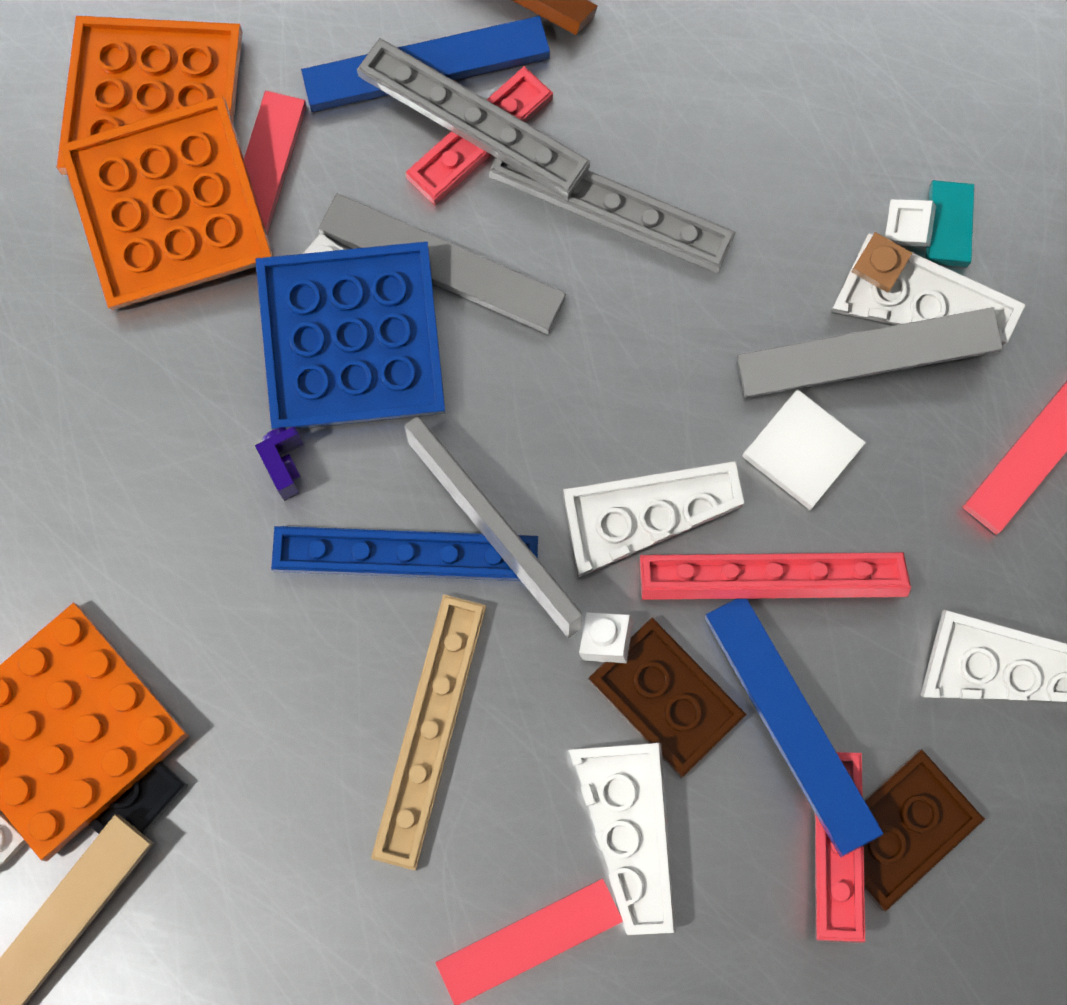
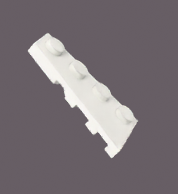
(924, 293)
(638, 512)
(993, 663)
(631, 826)

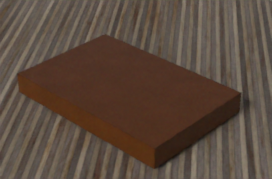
(668, 698)
(921, 824)

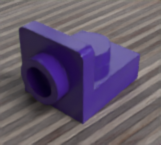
(281, 469)

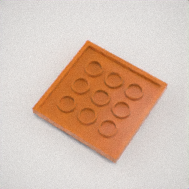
(143, 69)
(166, 202)
(74, 731)

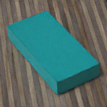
(952, 223)

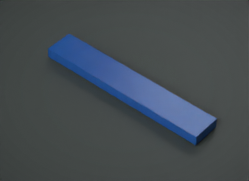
(453, 56)
(390, 553)
(793, 727)

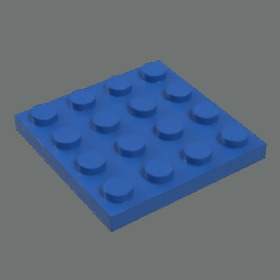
(350, 336)

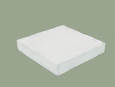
(803, 449)

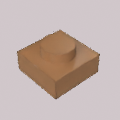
(881, 262)

